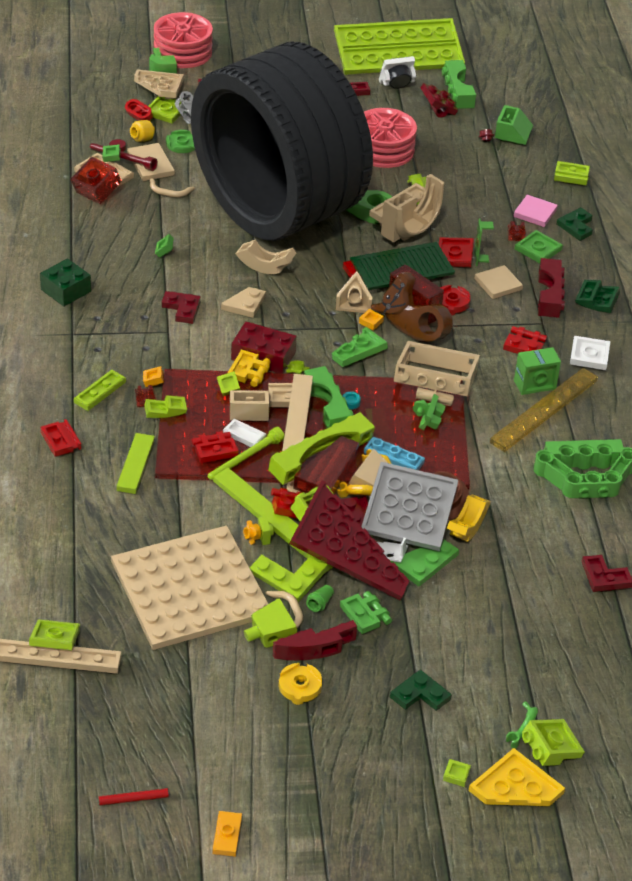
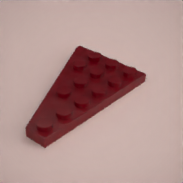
(336, 538)

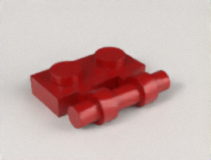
(518, 343)
(215, 447)
(283, 501)

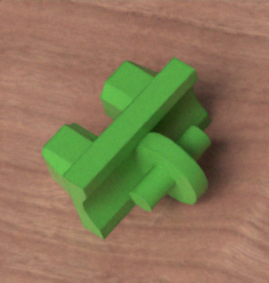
(430, 412)

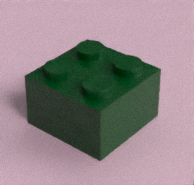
(65, 282)

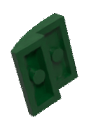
(597, 297)

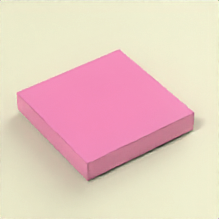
(535, 210)

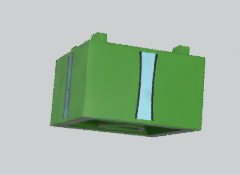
(537, 371)

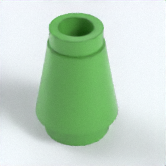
(318, 599)

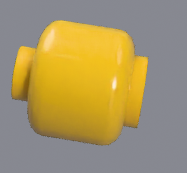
(142, 131)

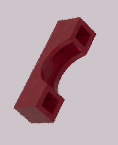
(551, 300)

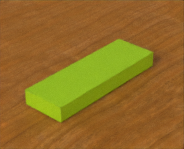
(99, 390)

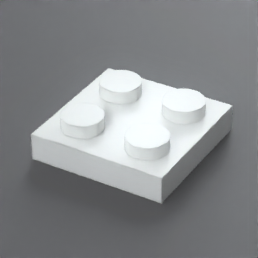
(590, 352)

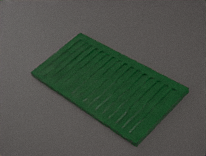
(423, 258)

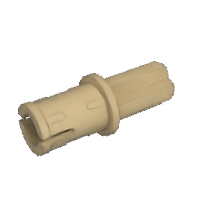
(425, 394)

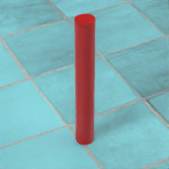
(133, 796)

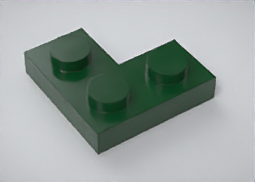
(575, 223)
(420, 687)

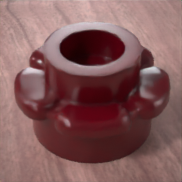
(486, 135)

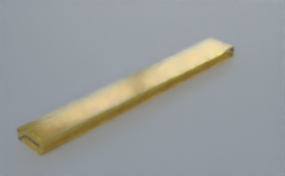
(543, 410)

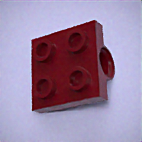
(439, 100)

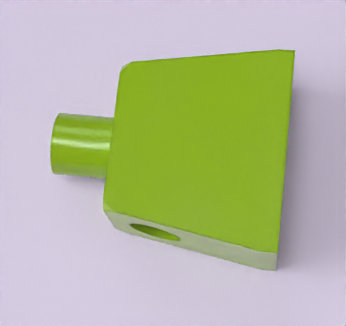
(271, 624)

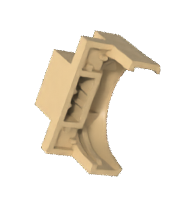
(400, 215)

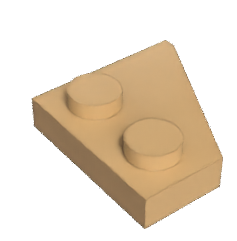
(245, 302)

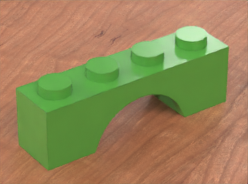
(461, 93)
(325, 388)

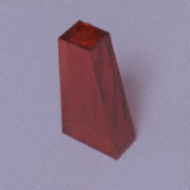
(328, 466)

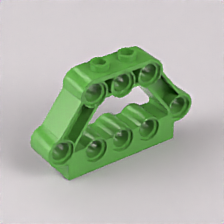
(560, 456)

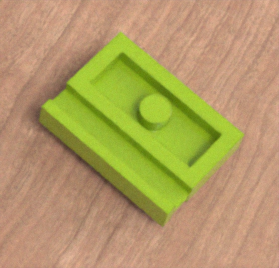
(571, 173)

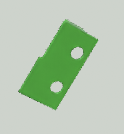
(481, 225)

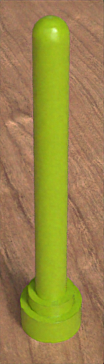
(275, 436)

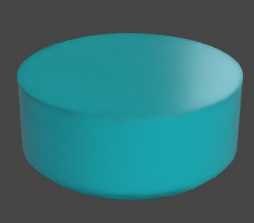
(353, 399)

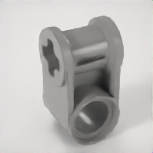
(185, 106)

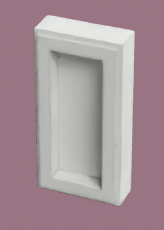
(244, 433)

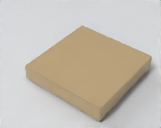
(498, 282)

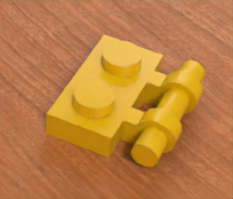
(244, 367)

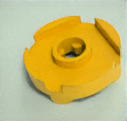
(300, 693)

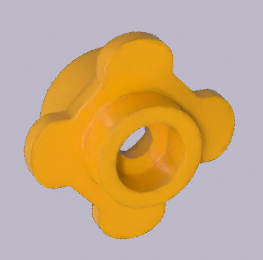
(252, 532)

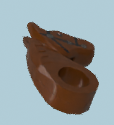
(411, 318)

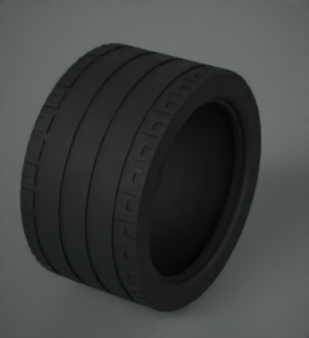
(281, 140)

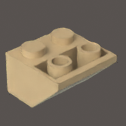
(249, 405)

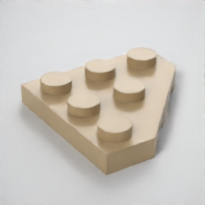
(160, 83)

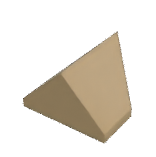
(354, 296)

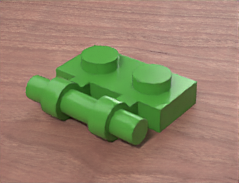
(359, 611)

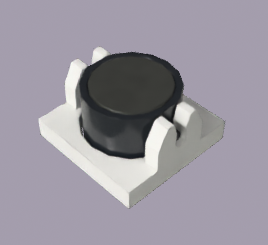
(398, 72)

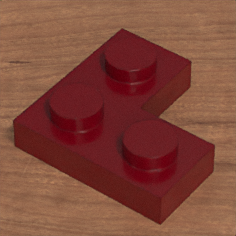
(185, 304)
(603, 578)

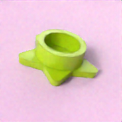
(296, 366)

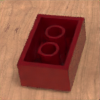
(268, 343)

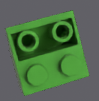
(513, 125)

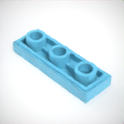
(396, 454)

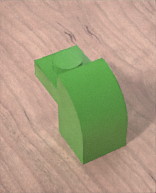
(162, 63)

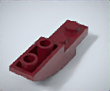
(309, 646)

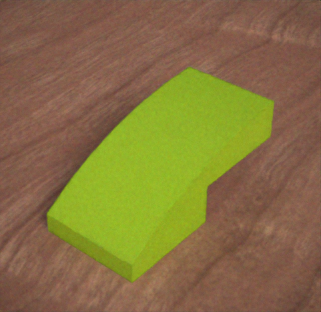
(170, 407)

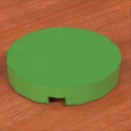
(180, 141)

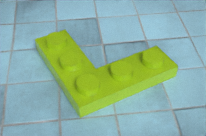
(284, 580)

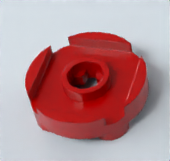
(455, 299)

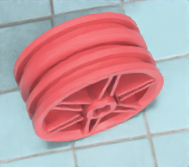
(185, 37)
(391, 136)

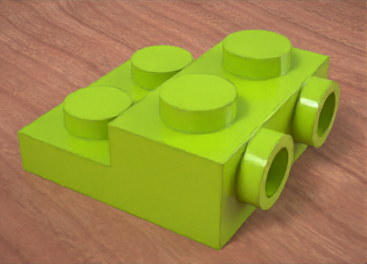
(551, 741)

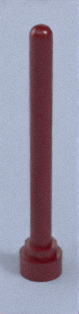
(149, 163)

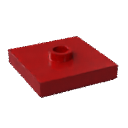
(457, 250)

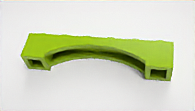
(289, 462)

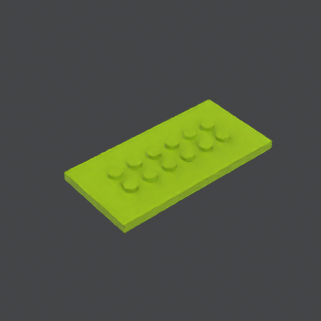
(369, 44)

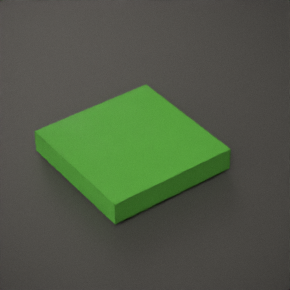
(538, 246)

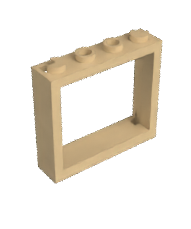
(436, 357)

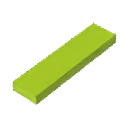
(135, 463)

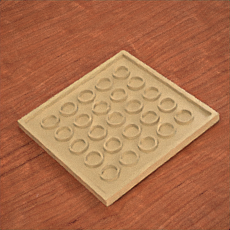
(189, 586)

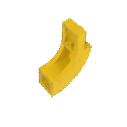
(470, 518)

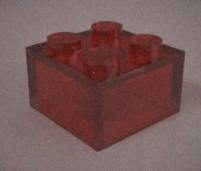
(96, 180)

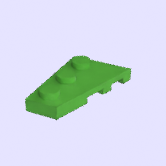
(359, 348)
(424, 562)

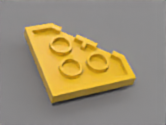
(516, 782)

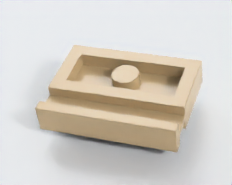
(279, 394)

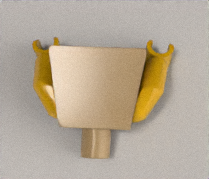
(365, 476)

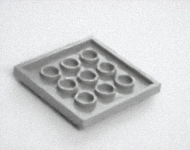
(410, 506)

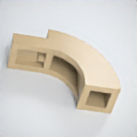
(262, 260)

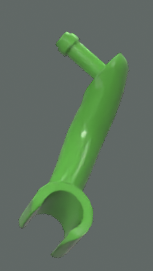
(516, 736)

